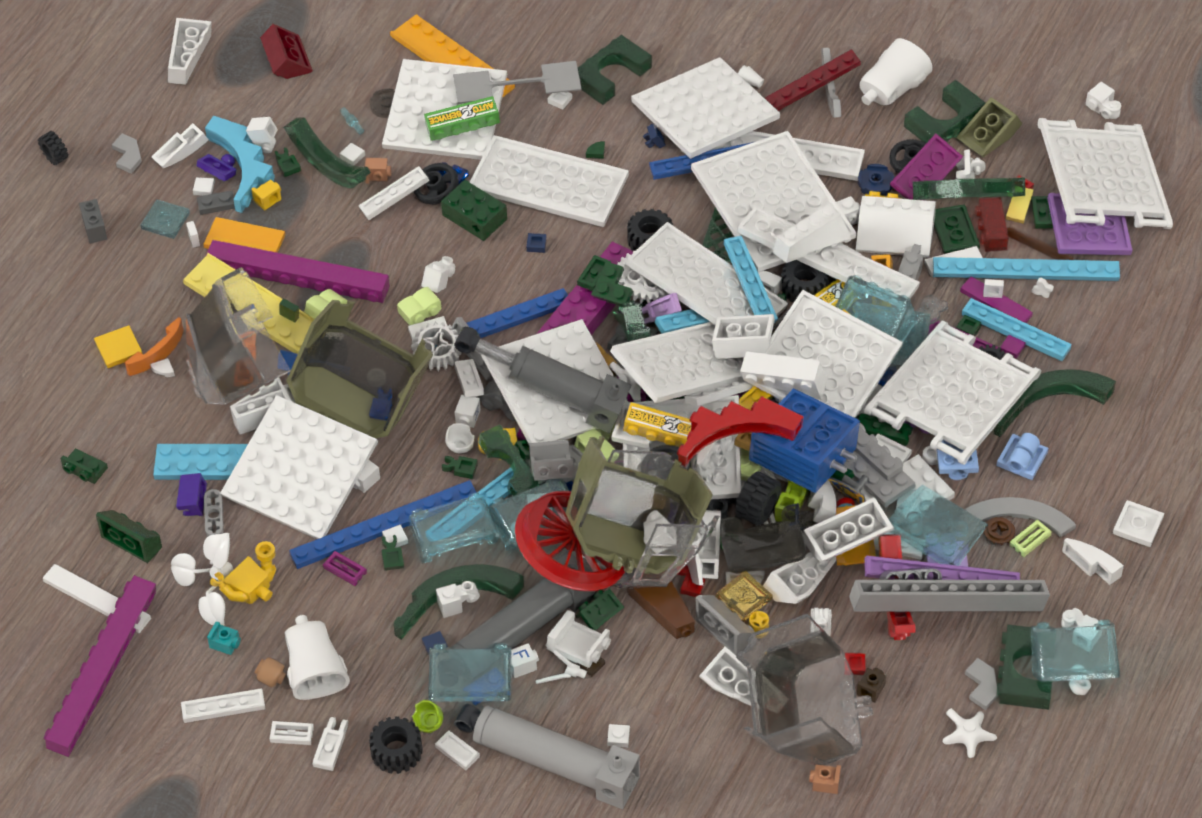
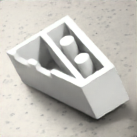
(251, 409)

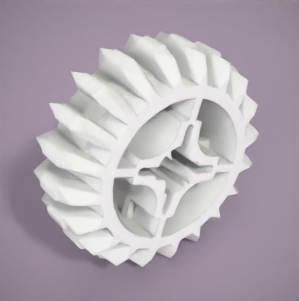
(443, 354)

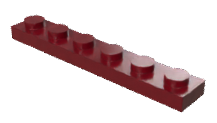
(814, 80)

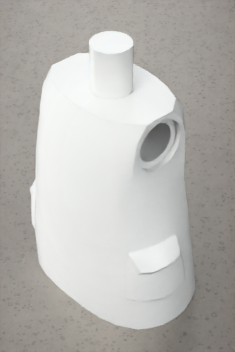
(895, 72)
(313, 661)

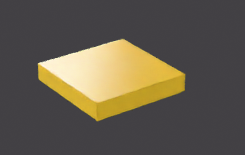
(117, 346)

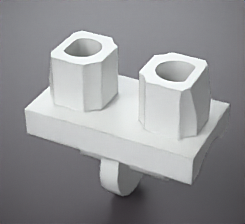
(971, 166)

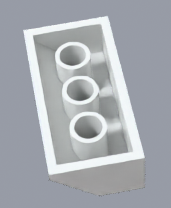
(847, 530)

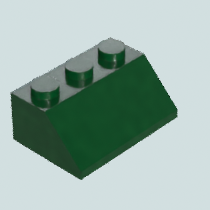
(128, 535)

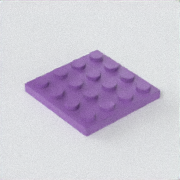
(1088, 237)

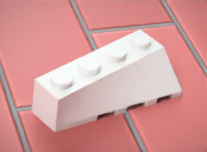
(811, 235)

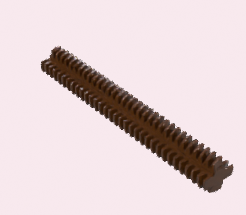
(1022, 238)

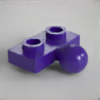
(219, 168)

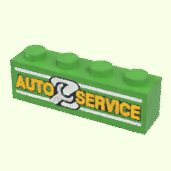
(461, 118)

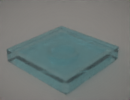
(165, 219)

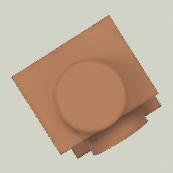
(378, 168)
(825, 778)

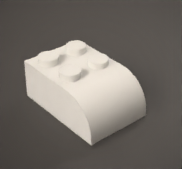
(741, 334)

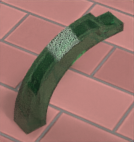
(321, 157)
(969, 188)

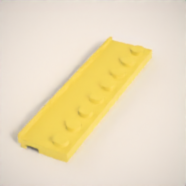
(281, 329)

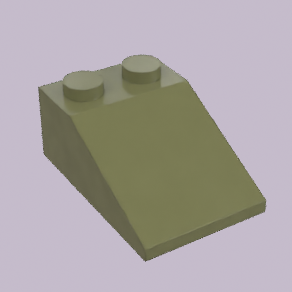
(989, 128)

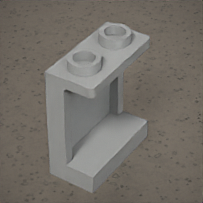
(551, 460)

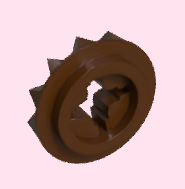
(1005, 526)

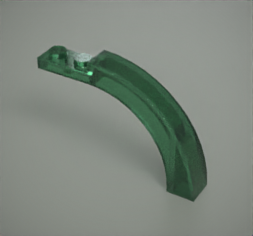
(1057, 383)
(486, 578)

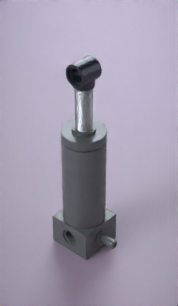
(554, 379)

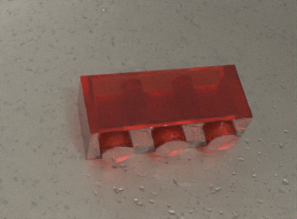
(992, 224)

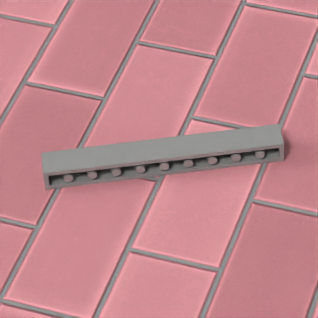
(949, 595)

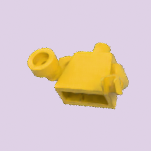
(248, 580)

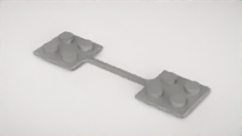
(556, 78)

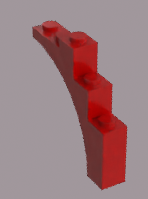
(735, 419)
(899, 622)

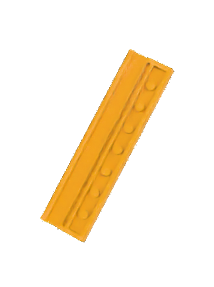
(436, 46)

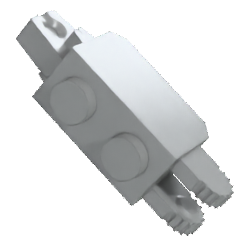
(912, 263)

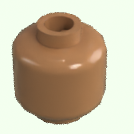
(270, 672)

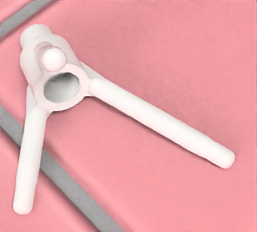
(571, 670)

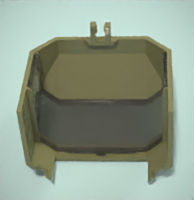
(346, 365)
(614, 502)

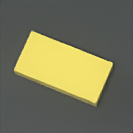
(1019, 207)

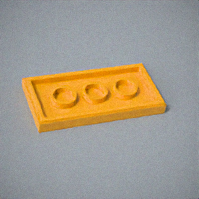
(245, 235)

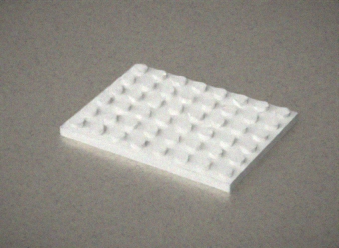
(768, 176)

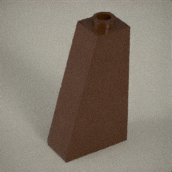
(666, 608)

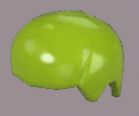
(427, 716)

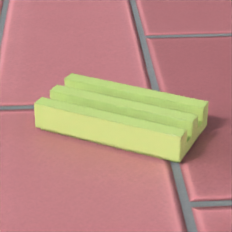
(1020, 547)

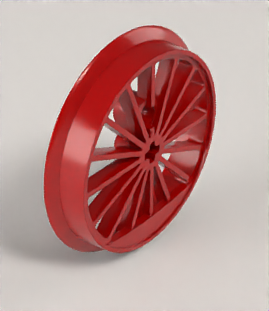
(526, 532)

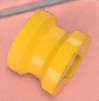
(760, 618)

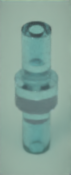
(352, 121)

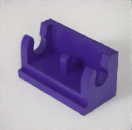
(191, 494)

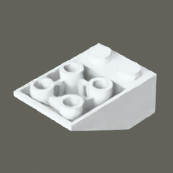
(713, 456)

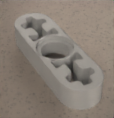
(209, 508)

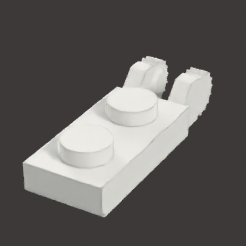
(330, 745)

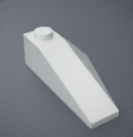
(797, 579)
(728, 676)

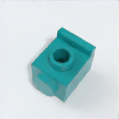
(223, 638)

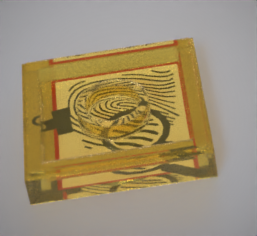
(744, 595)

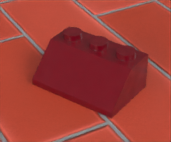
(285, 52)

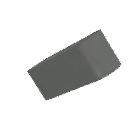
(919, 574)

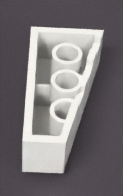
(187, 46)

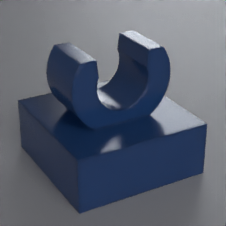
(654, 137)

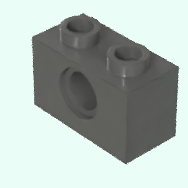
(93, 221)

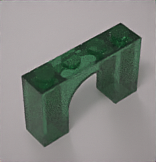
(618, 52)
(959, 99)
(1014, 687)

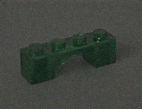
(497, 444)

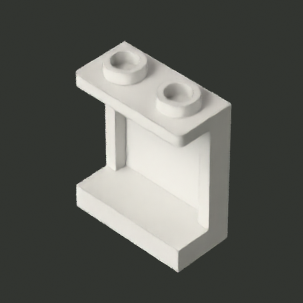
(575, 640)

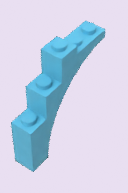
(249, 157)

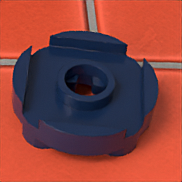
(879, 171)

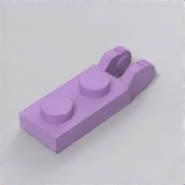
(663, 306)

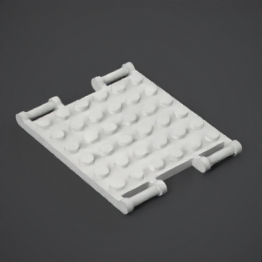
(1105, 173)
(953, 391)

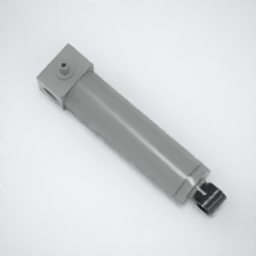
(609, 773)

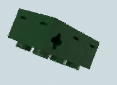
(474, 210)

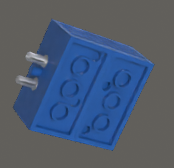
(817, 450)

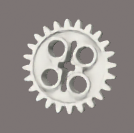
(642, 287)

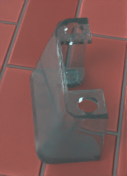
(878, 307)

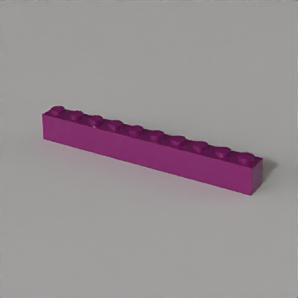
(303, 271)
(100, 666)

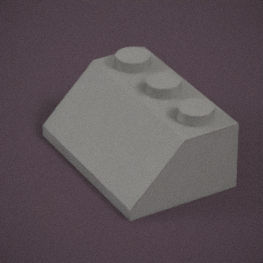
(722, 623)

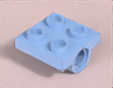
(1023, 455)
(951, 466)

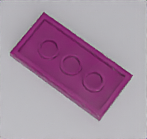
(930, 163)

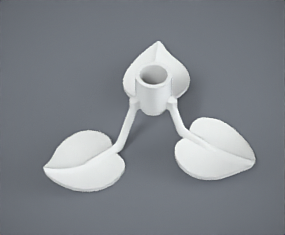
(183, 568)

